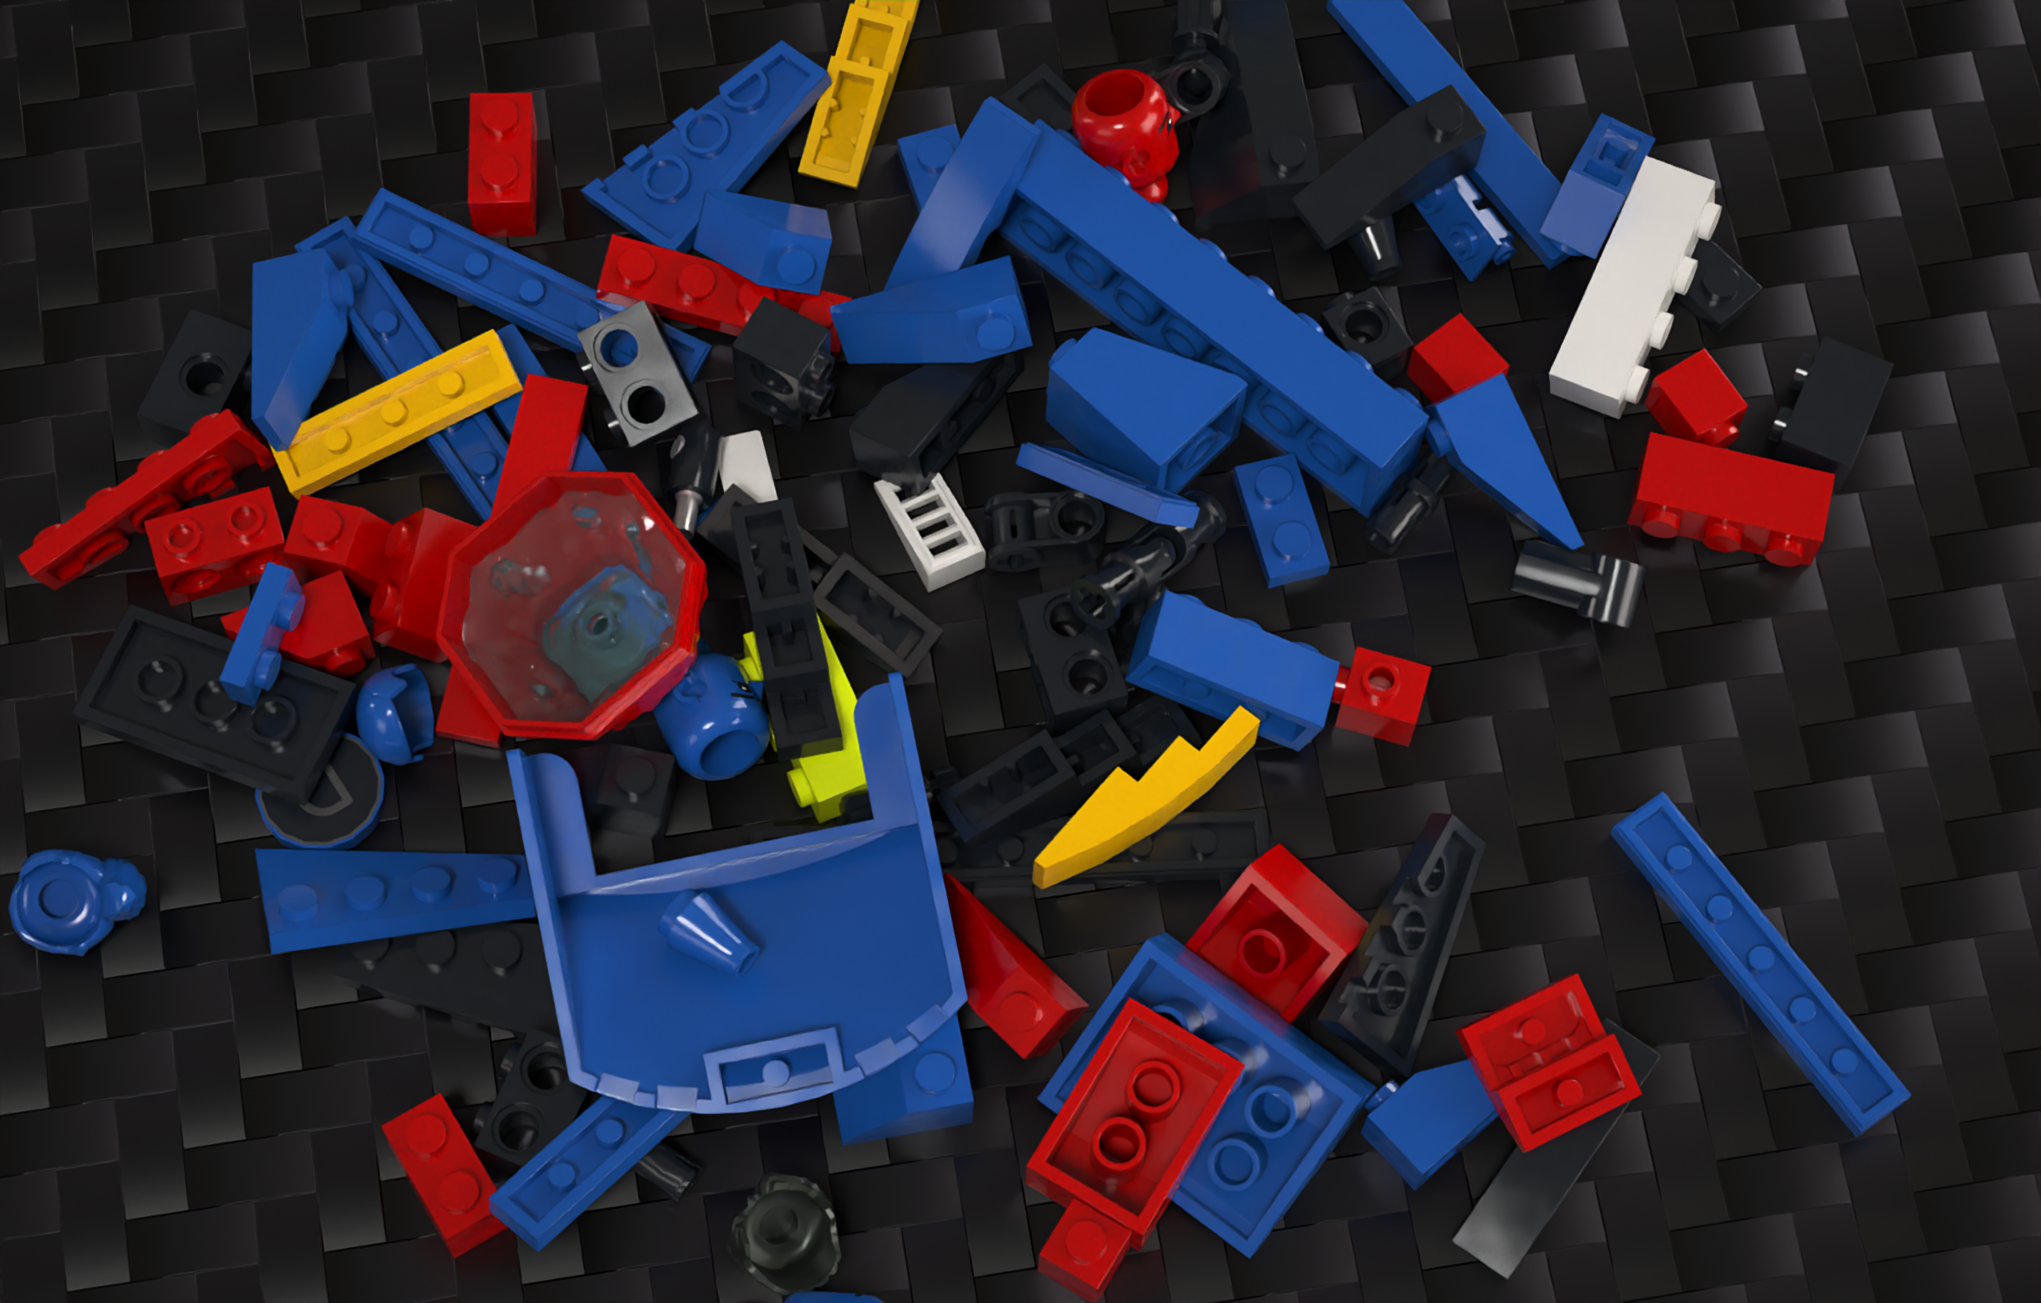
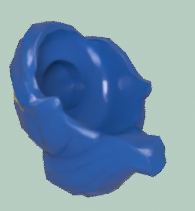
(73, 899)

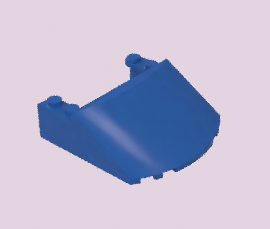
(846, 924)

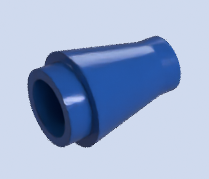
(707, 934)

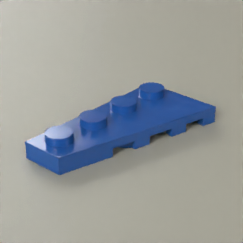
(374, 895)

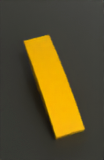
(861, 87)
(1130, 810)

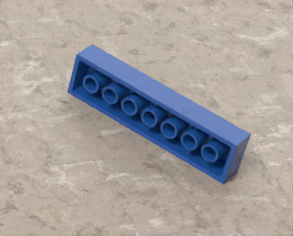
(1189, 301)

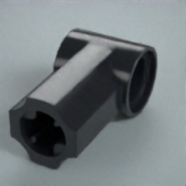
(1593, 585)

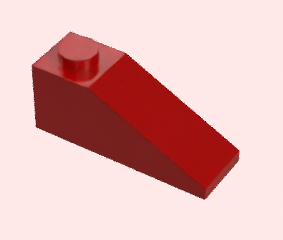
(1007, 980)

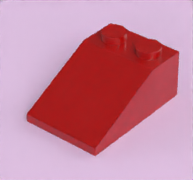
(1134, 1121)

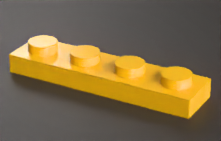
(398, 414)

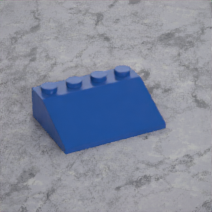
(1278, 1118)

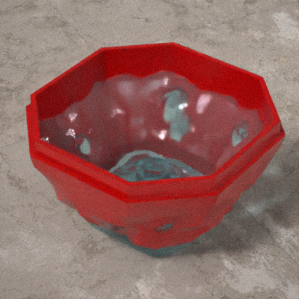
(573, 606)

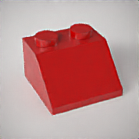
(1280, 934)

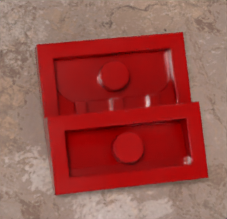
(1548, 1062)

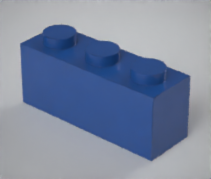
(1232, 662)

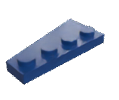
(713, 148)

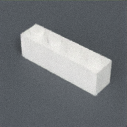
(1634, 287)

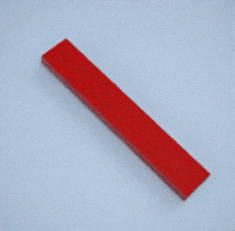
(541, 440)

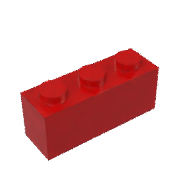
(1730, 500)

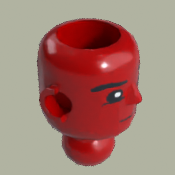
(1128, 125)

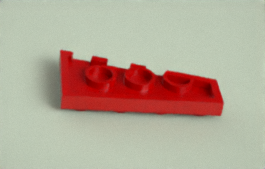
(163, 482)

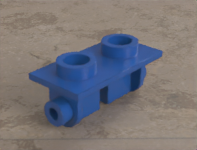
(1465, 232)

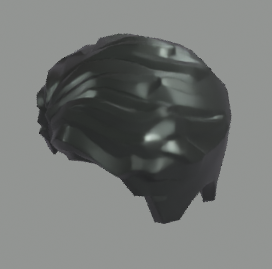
(786, 1235)

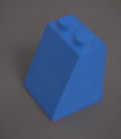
(1142, 407)

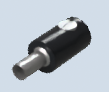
(693, 473)

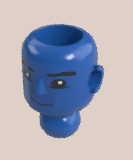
(714, 718)

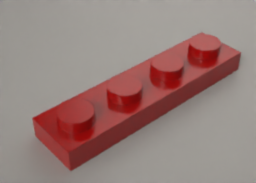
(699, 289)

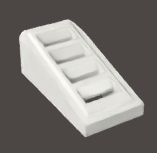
(950, 564)

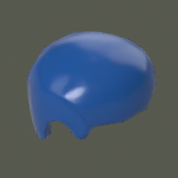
(396, 714)

